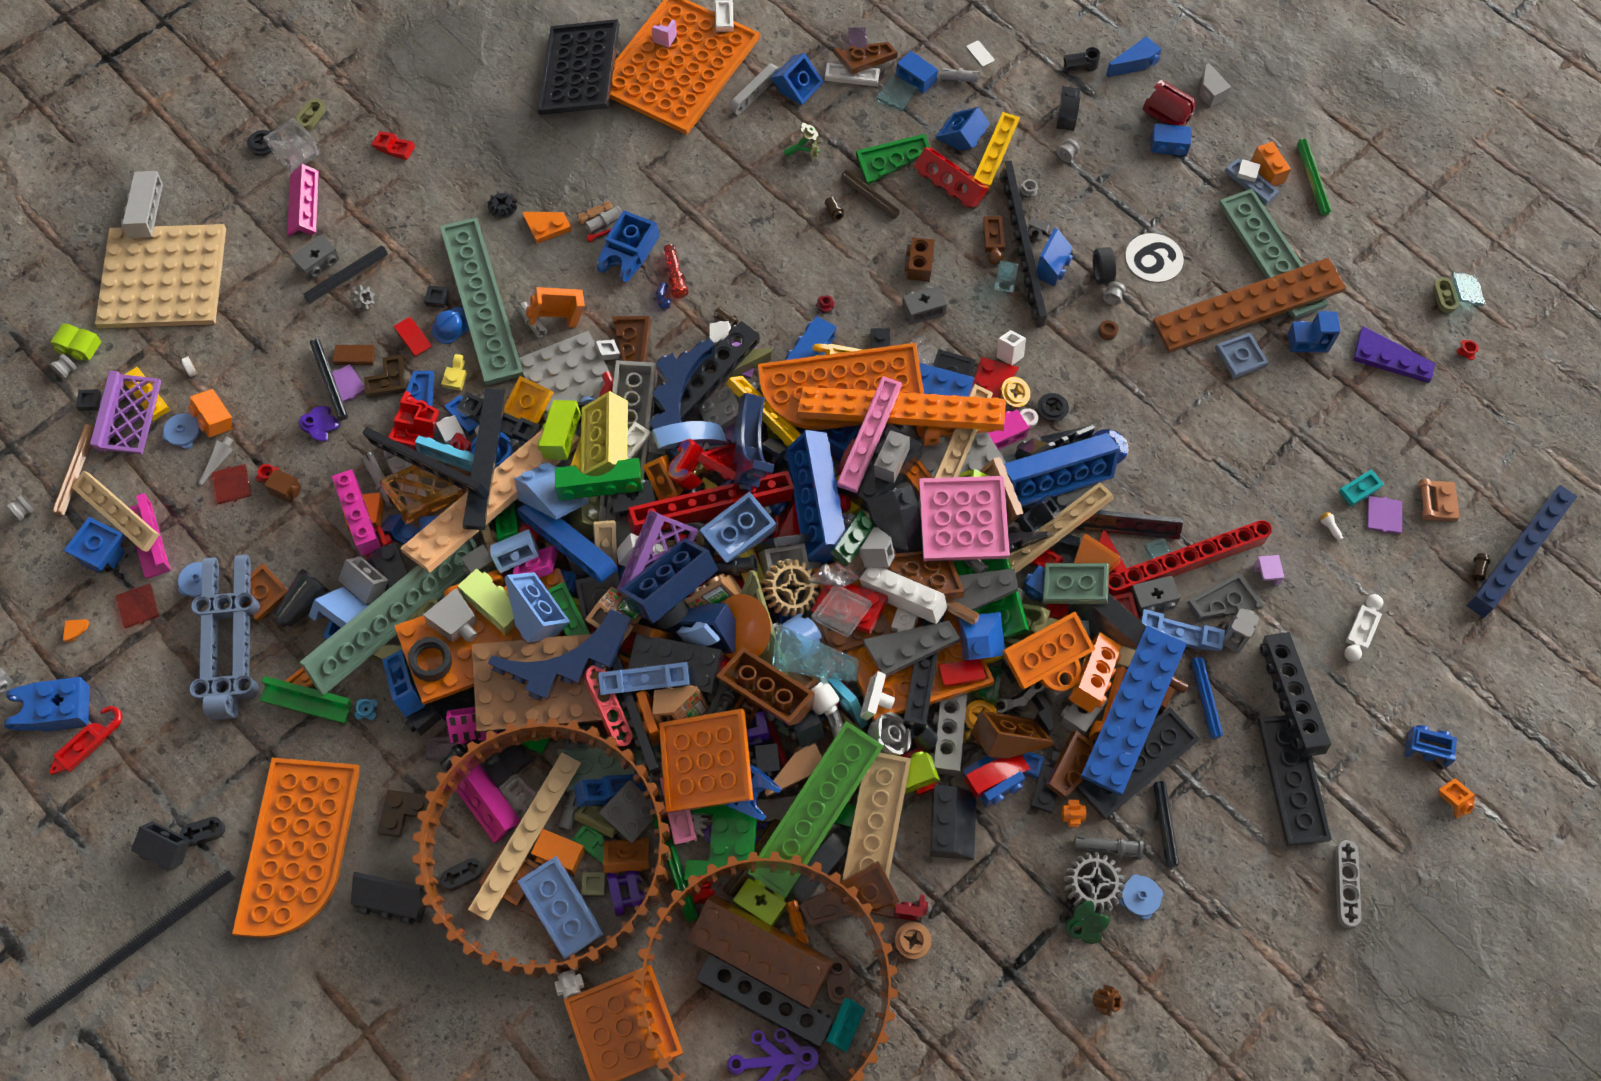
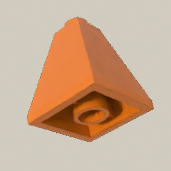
(1094, 552)

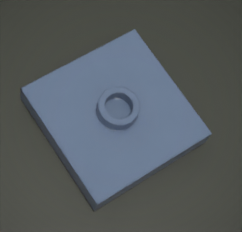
(1241, 355)

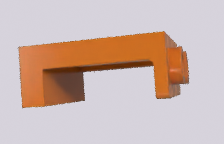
(556, 303)

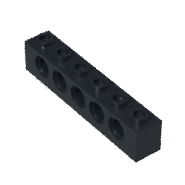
(723, 368)
(1310, 720)
(812, 1035)

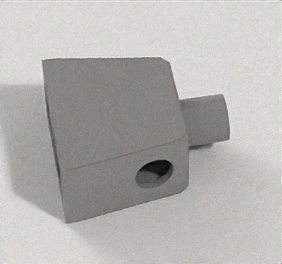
(452, 618)

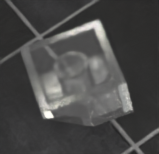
(292, 145)

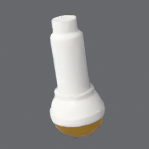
(1328, 520)

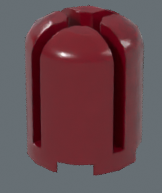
(1169, 105)

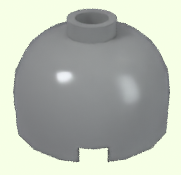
(891, 733)

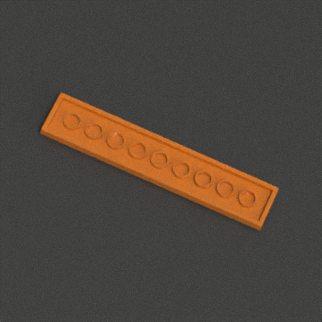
(907, 410)

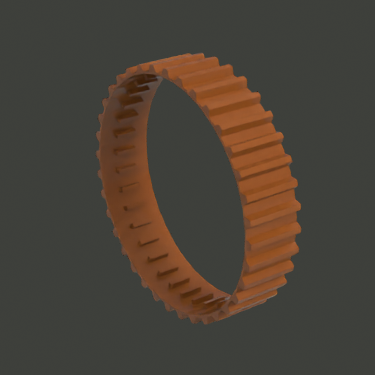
(461, 768)
(813, 873)

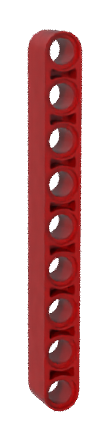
(1194, 553)

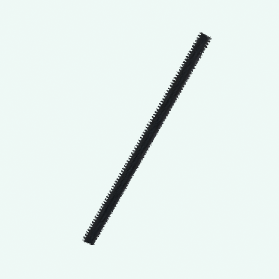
(137, 943)

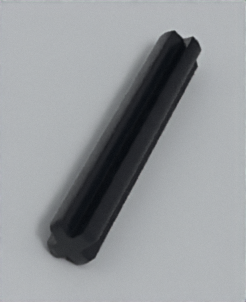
(1166, 824)

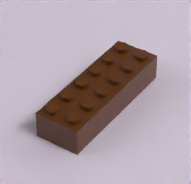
(761, 950)

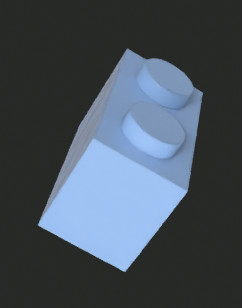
(514, 551)

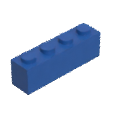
(815, 333)

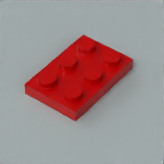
(871, 617)

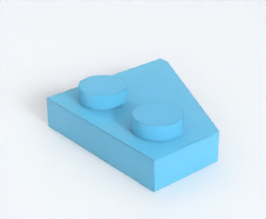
(848, 701)

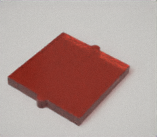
(231, 484)
(137, 605)

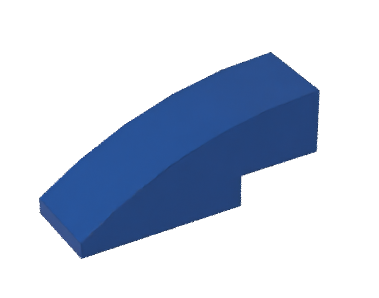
(600, 791)

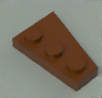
(633, 336)

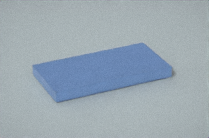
(560, 907)

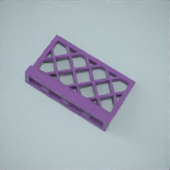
(108, 413)
(646, 541)

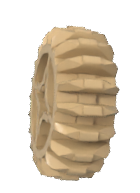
(790, 596)

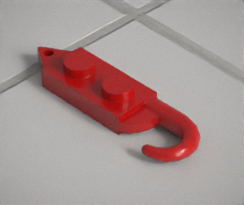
(84, 743)

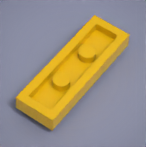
(160, 407)

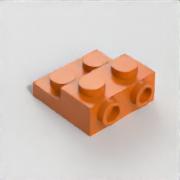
(650, 724)

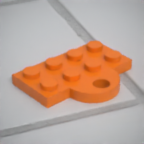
(1050, 654)

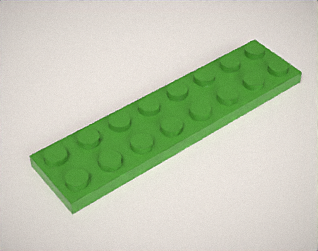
(819, 804)

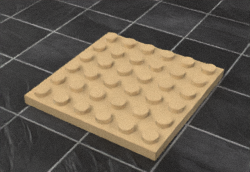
(162, 277)

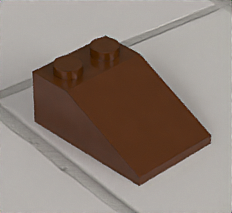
(1009, 735)

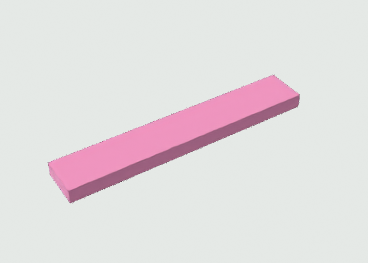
(869, 434)

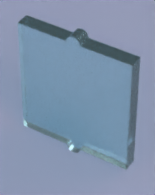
(897, 93)
(1468, 288)

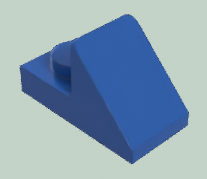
(398, 529)

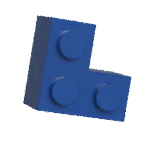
(1315, 335)

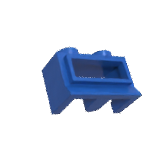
(1430, 751)

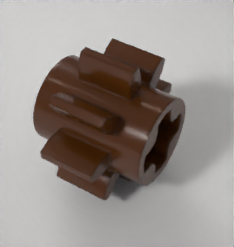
(1107, 1000)

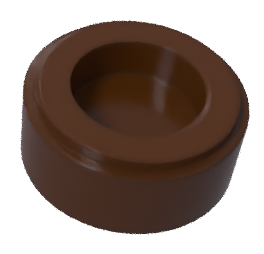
(1108, 330)

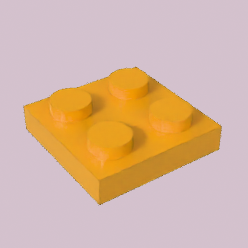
(528, 400)

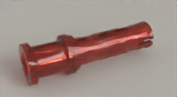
(676, 277)

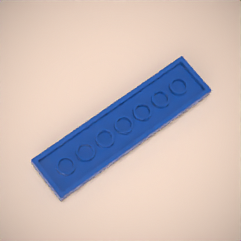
(1133, 710)

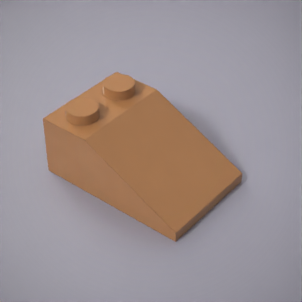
(797, 768)

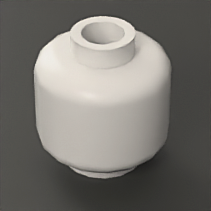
(824, 699)

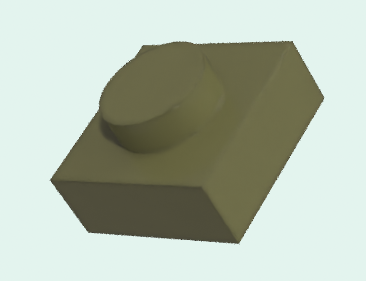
(593, 884)

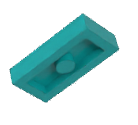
(1361, 488)
(845, 1025)

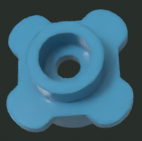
(366, 703)

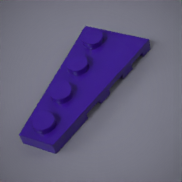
(1387, 355)

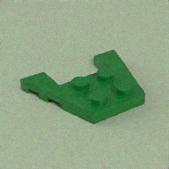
(731, 835)

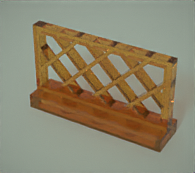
(423, 505)

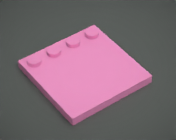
(963, 518)

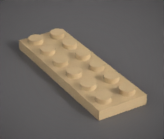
(877, 814)

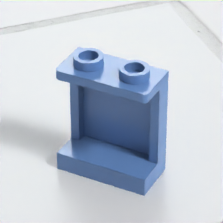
(338, 606)

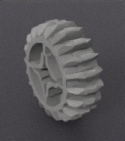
(1097, 865)

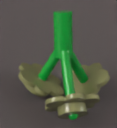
(811, 134)

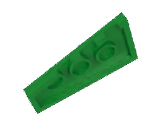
(889, 157)

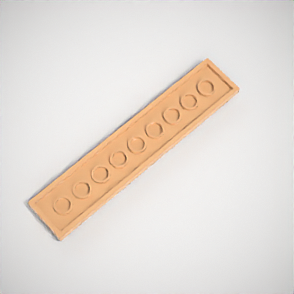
(446, 531)

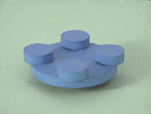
(181, 430)
(191, 580)
(1141, 896)

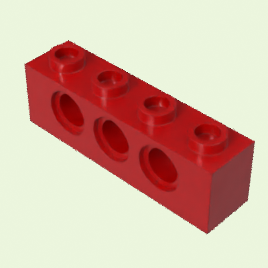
(975, 188)

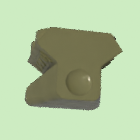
(1036, 619)

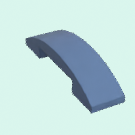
(699, 431)
(1196, 637)
(643, 678)

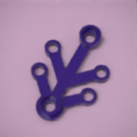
(777, 1059)

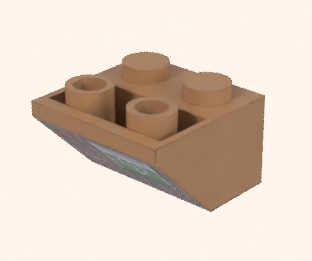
(717, 591)
(614, 601)
(678, 703)

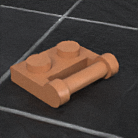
(1444, 500)

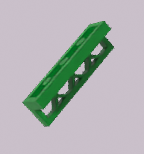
(305, 700)

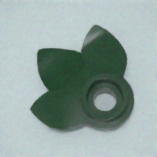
(1090, 923)

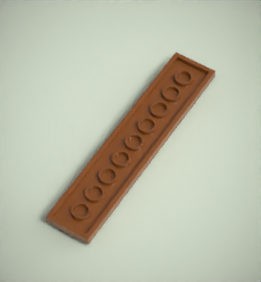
(1249, 305)

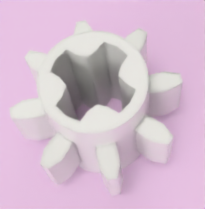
(569, 984)

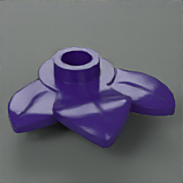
(322, 423)

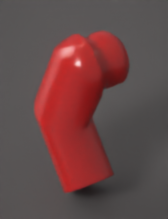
(608, 383)

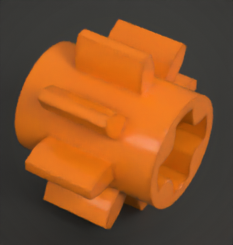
(1073, 813)

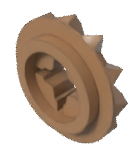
(923, 937)

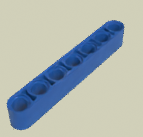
(570, 543)

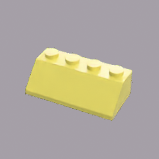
(603, 434)

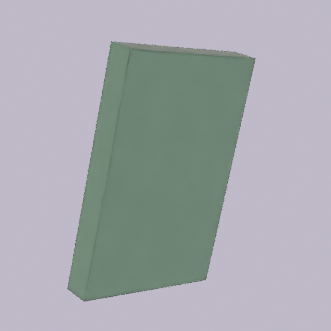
(1076, 583)

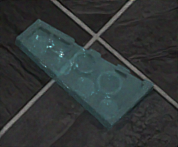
(809, 657)

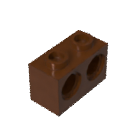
(920, 263)

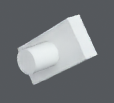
(875, 697)

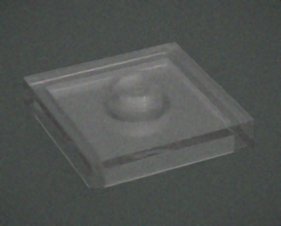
(841, 610)

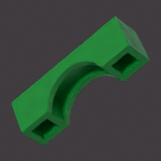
(623, 478)

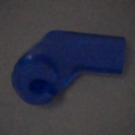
(660, 295)

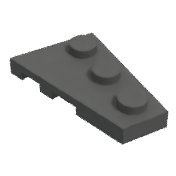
(987, 587)
(1225, 599)

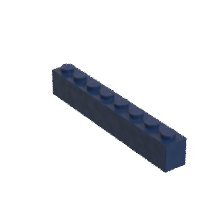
(1521, 551)

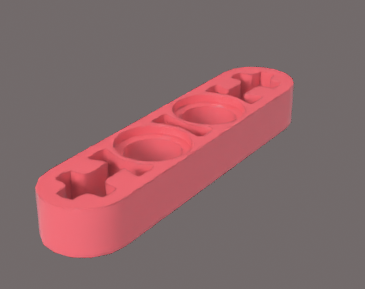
(603, 708)

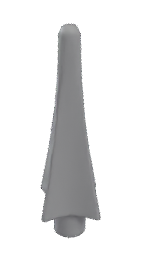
(219, 453)

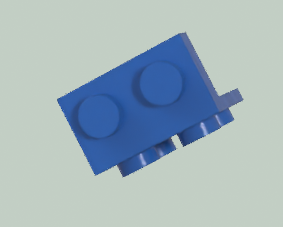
(997, 793)

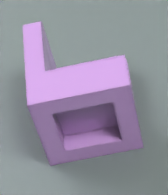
(664, 35)
(1270, 568)

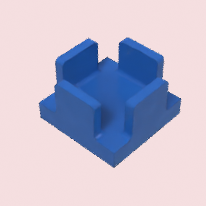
(96, 545)

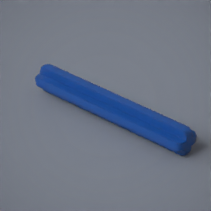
(1207, 698)

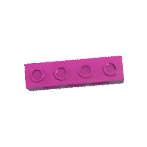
(356, 512)

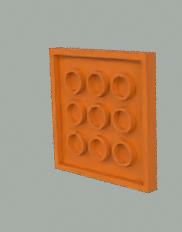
(705, 761)
(610, 1032)

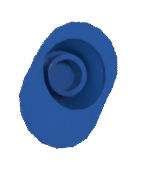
(450, 325)

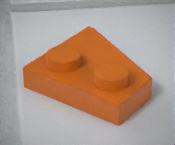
(546, 224)

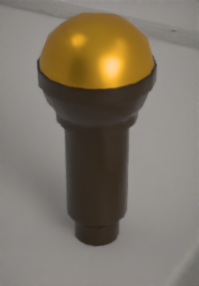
(969, 739)

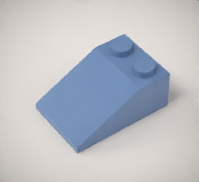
(538, 491)
(739, 528)
(534, 608)

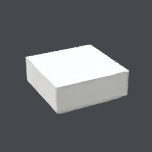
(1248, 170)

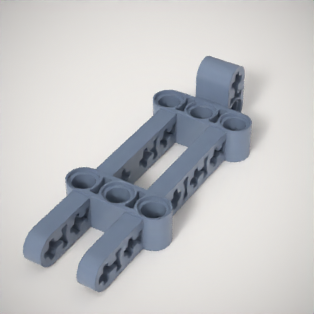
(217, 704)

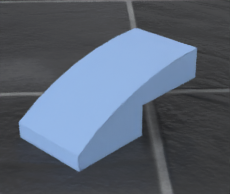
(699, 634)

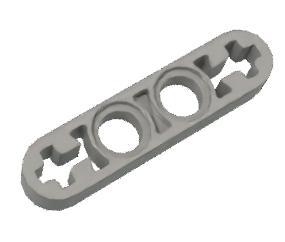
(753, 90)
(1351, 884)

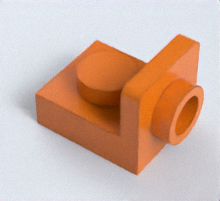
(1458, 797)

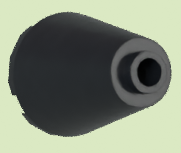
(299, 599)

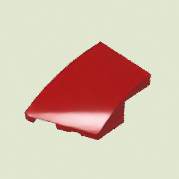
(413, 420)

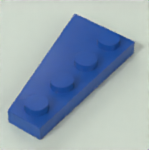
(422, 386)

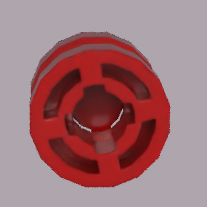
(706, 892)

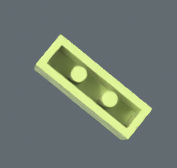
(488, 600)

